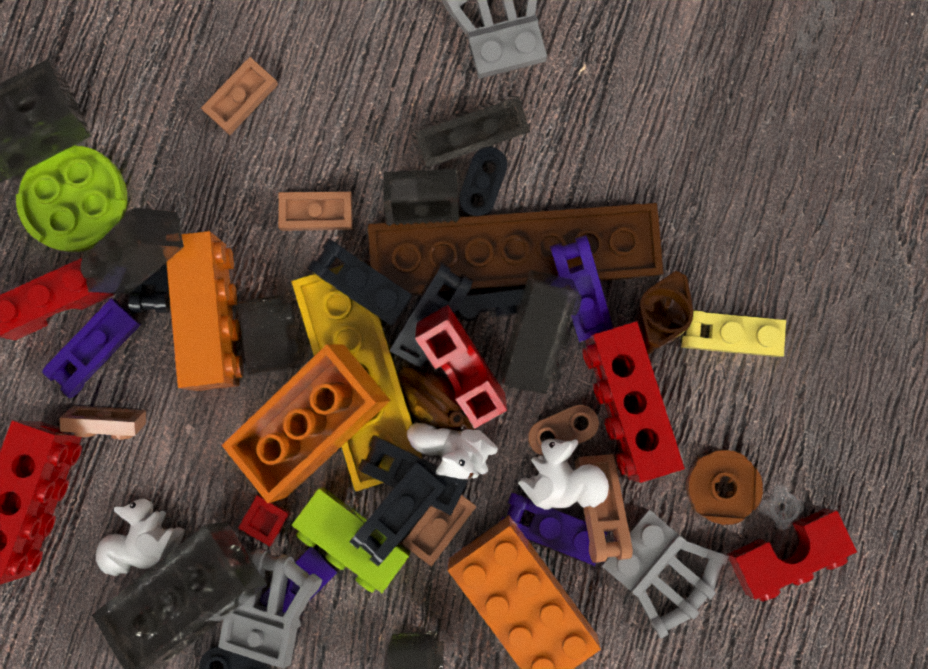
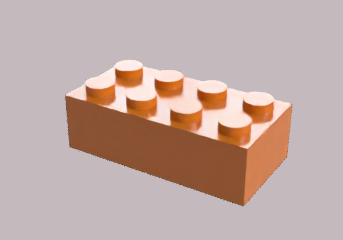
(204, 314)
(305, 422)
(522, 600)

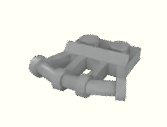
(504, 44)
(653, 548)
(267, 631)

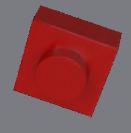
(264, 520)

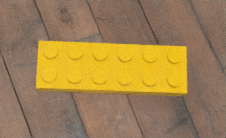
(337, 319)

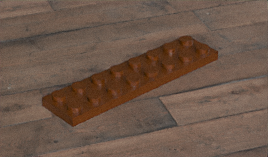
(505, 247)

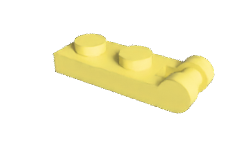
(736, 334)

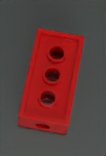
(660, 453)
(32, 482)

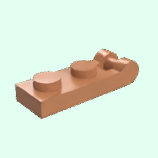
(607, 515)

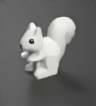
(461, 451)
(559, 484)
(144, 543)

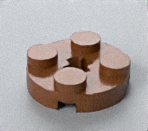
(738, 503)

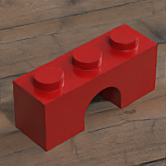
(29, 305)
(452, 349)
(821, 545)

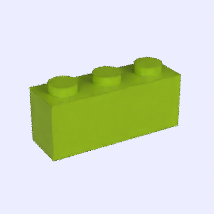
(331, 526)

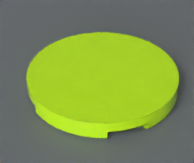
(72, 199)

